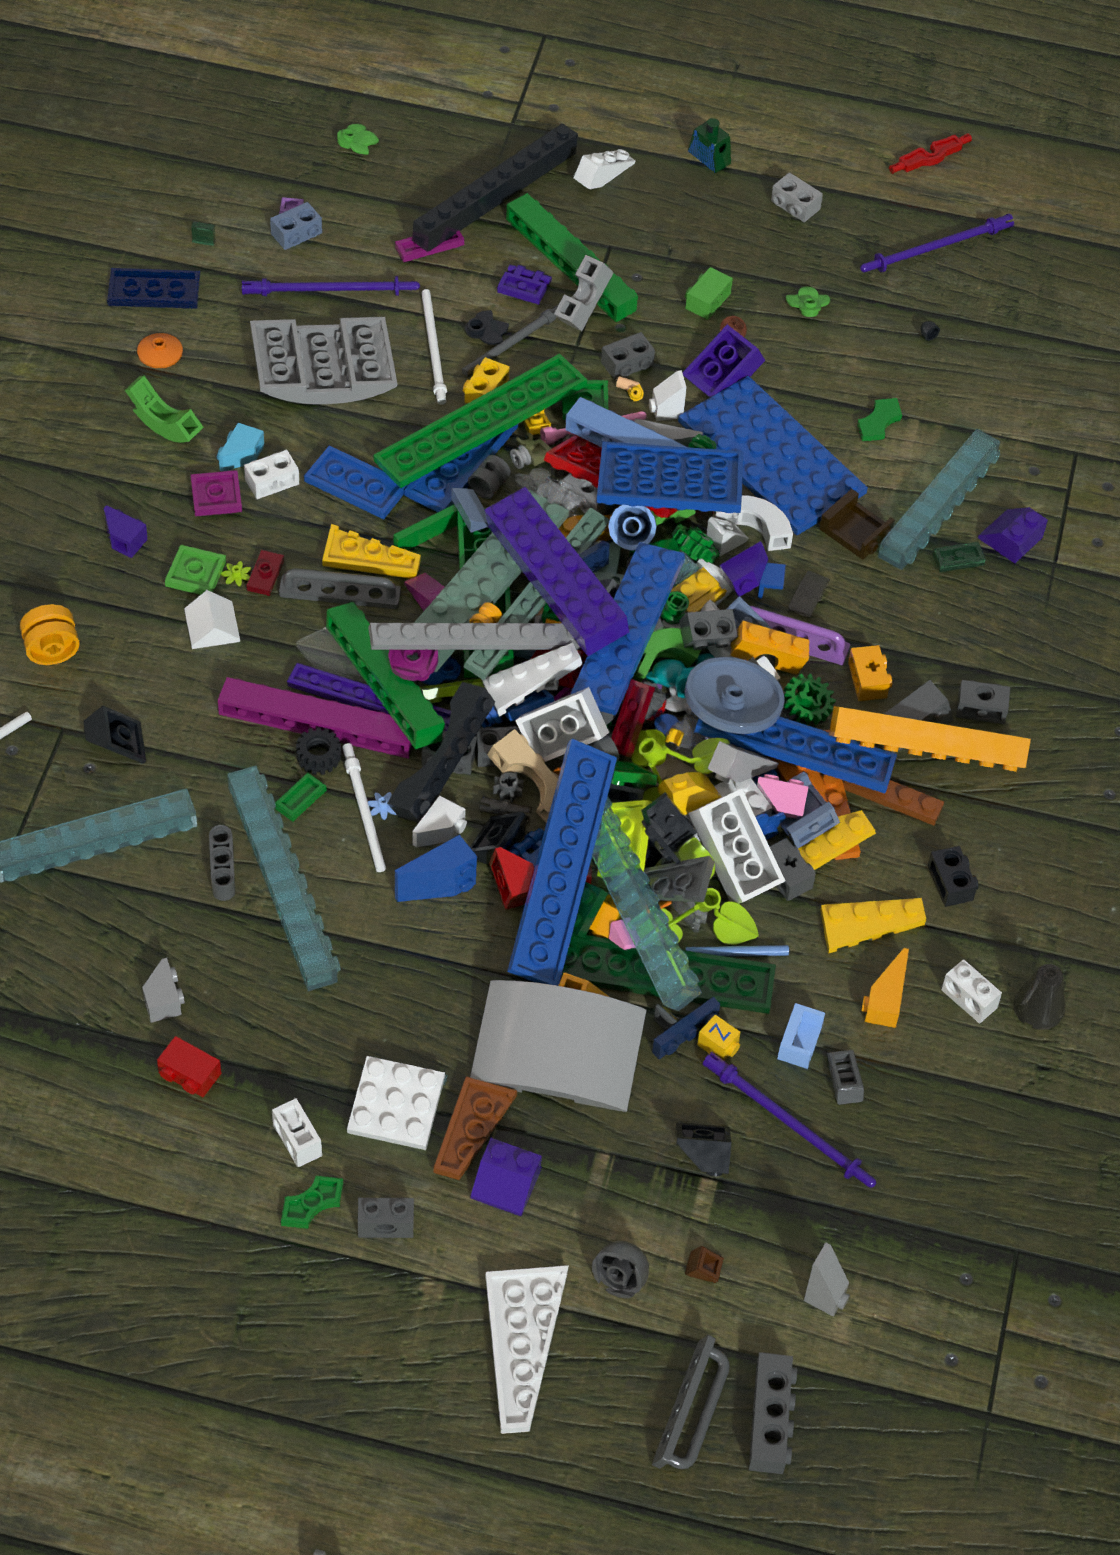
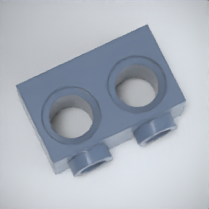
(296, 225)

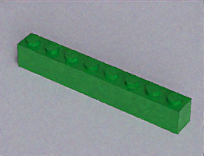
(567, 252)
(399, 696)

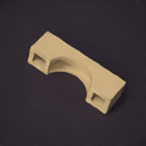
(516, 755)

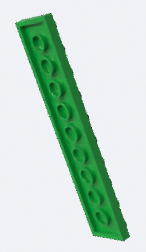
(479, 420)

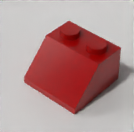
(512, 877)

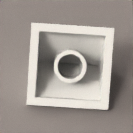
(211, 621)

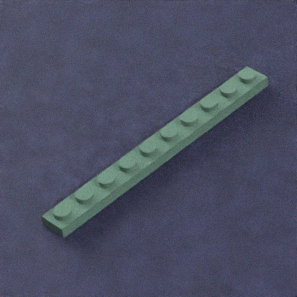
(530, 601)

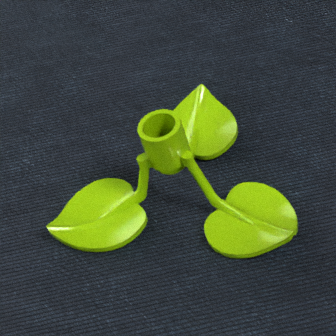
(651, 751)
(733, 921)

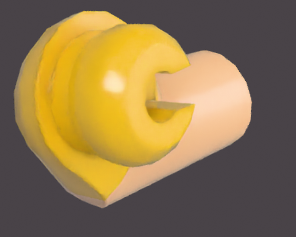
(633, 388)

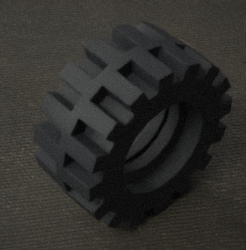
(314, 739)

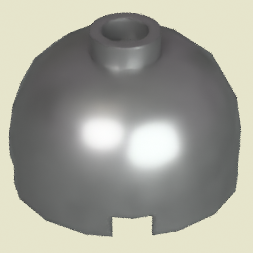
(621, 1268)

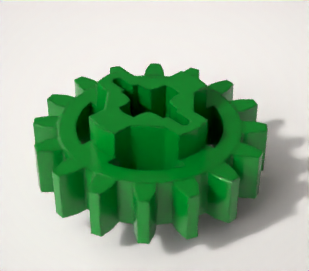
(695, 543)
(808, 699)

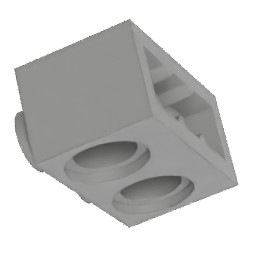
(796, 197)

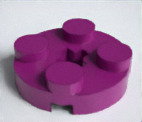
(413, 670)

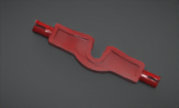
(939, 150)

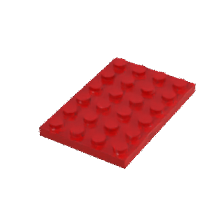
(583, 462)

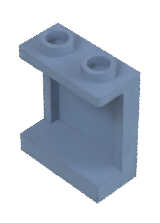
(816, 818)

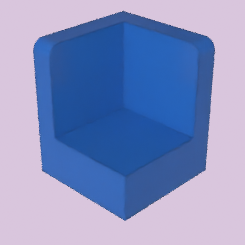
(772, 578)

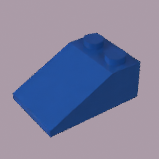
(437, 873)

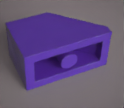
(745, 569)

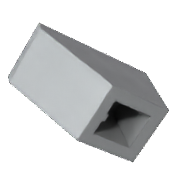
(161, 994)

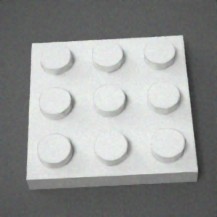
(396, 1103)

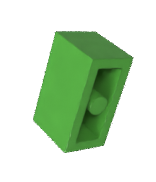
(708, 293)

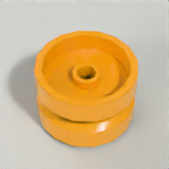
(49, 634)

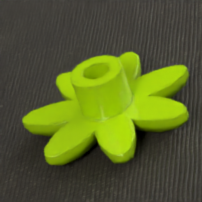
(236, 573)

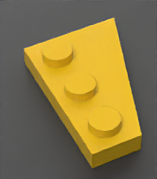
(837, 840)

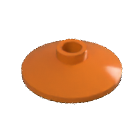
(159, 350)

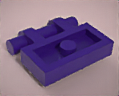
(524, 284)

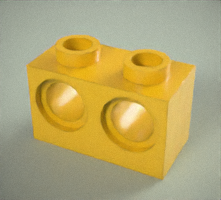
(485, 379)

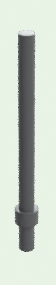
(545, 318)

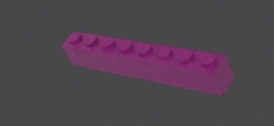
(302, 712)

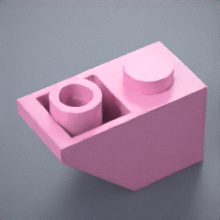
(784, 796)

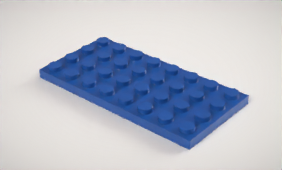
(778, 453)

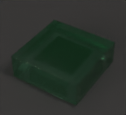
(203, 233)

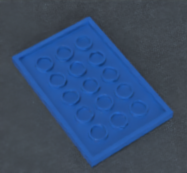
(670, 477)

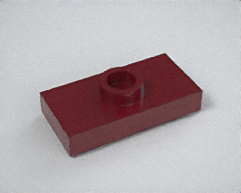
(265, 572)

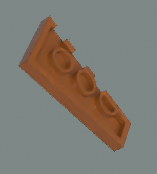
(471, 1124)

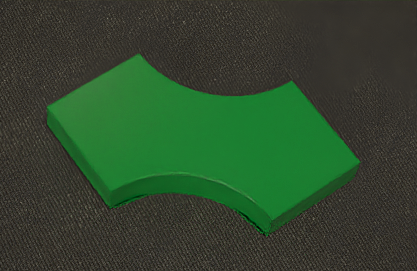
(885, 413)
(302, 1208)

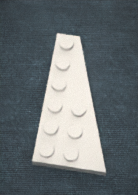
(522, 1324)

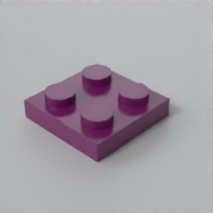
(216, 493)

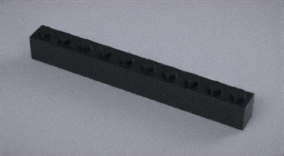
(494, 187)

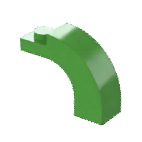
(158, 416)
(665, 644)

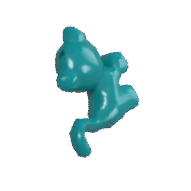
(674, 673)

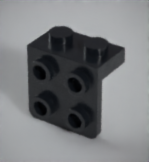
(667, 826)

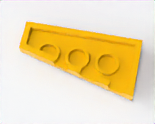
(356, 553)
(854, 922)

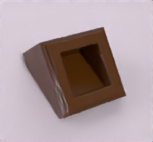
(704, 1264)

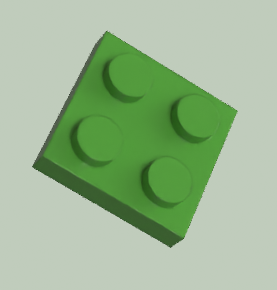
(195, 570)

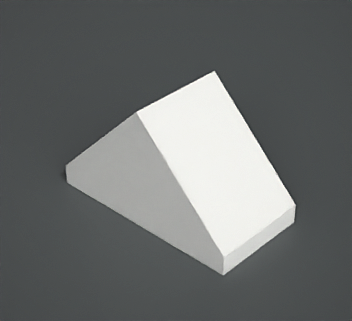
(725, 535)

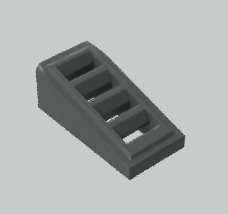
(850, 1091)

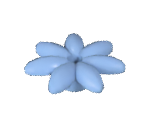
(381, 806)

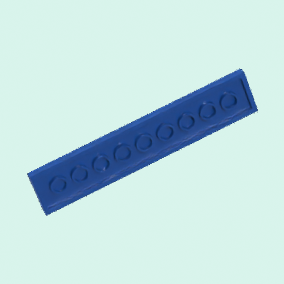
(562, 864)

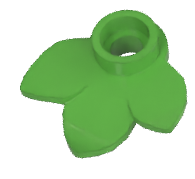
(356, 138)
(808, 301)

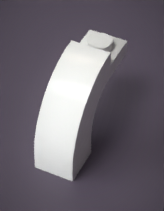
(763, 517)

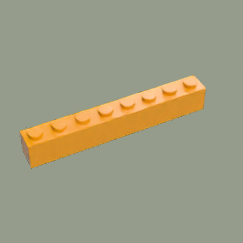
(929, 737)

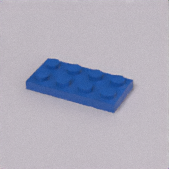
(354, 482)

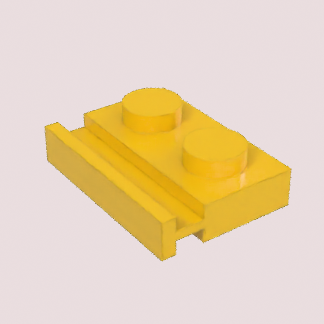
(700, 589)

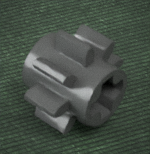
(508, 786)

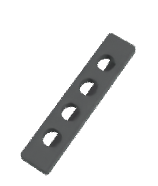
(341, 584)
(664, 1453)

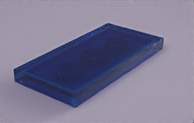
(154, 288)

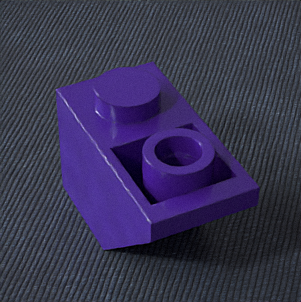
(124, 532)

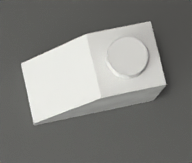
(669, 398)
(439, 823)

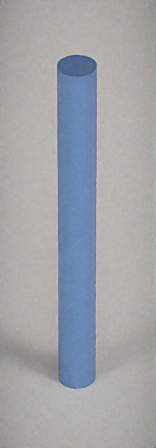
(734, 951)

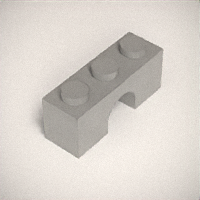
(593, 280)

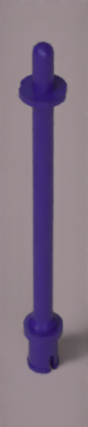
(991, 226)
(266, 287)
(729, 1074)

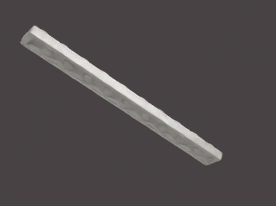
(469, 636)

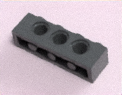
(765, 1455)

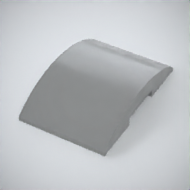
(323, 360)
(559, 1043)

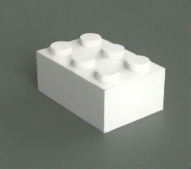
(558, 722)

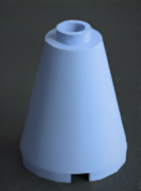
(623, 530)

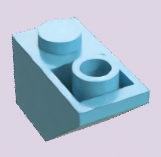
(241, 448)

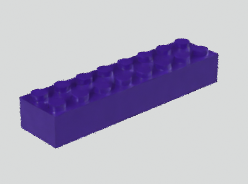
(557, 571)

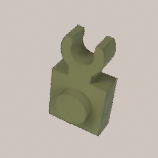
(536, 449)

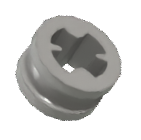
(520, 457)

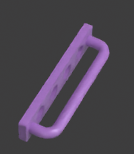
(815, 634)

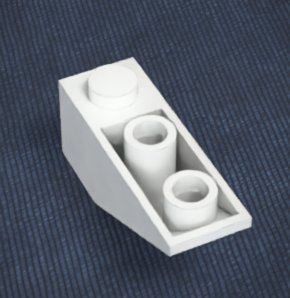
(600, 168)

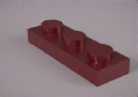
(632, 717)

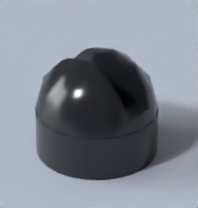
(929, 330)

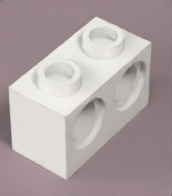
(271, 474)
(971, 991)
(297, 1132)

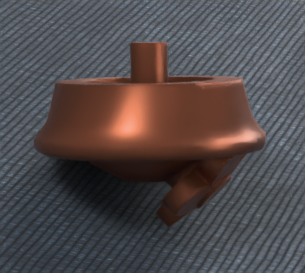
(735, 323)

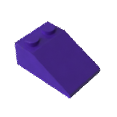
(724, 362)

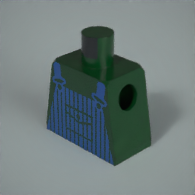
(711, 145)

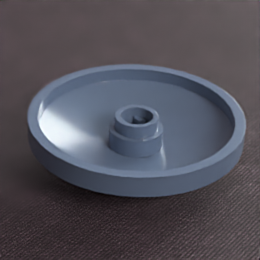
(734, 695)

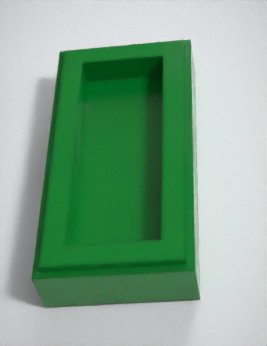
(300, 797)

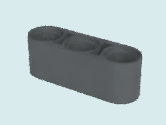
(222, 872)

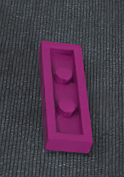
(409, 250)

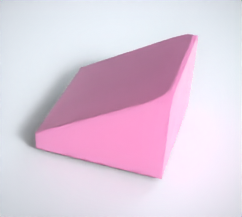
(620, 935)

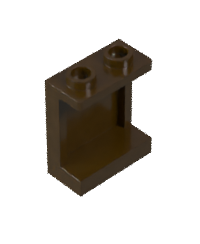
(855, 525)

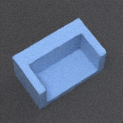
(801, 1035)

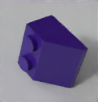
(1015, 532)
(506, 1177)

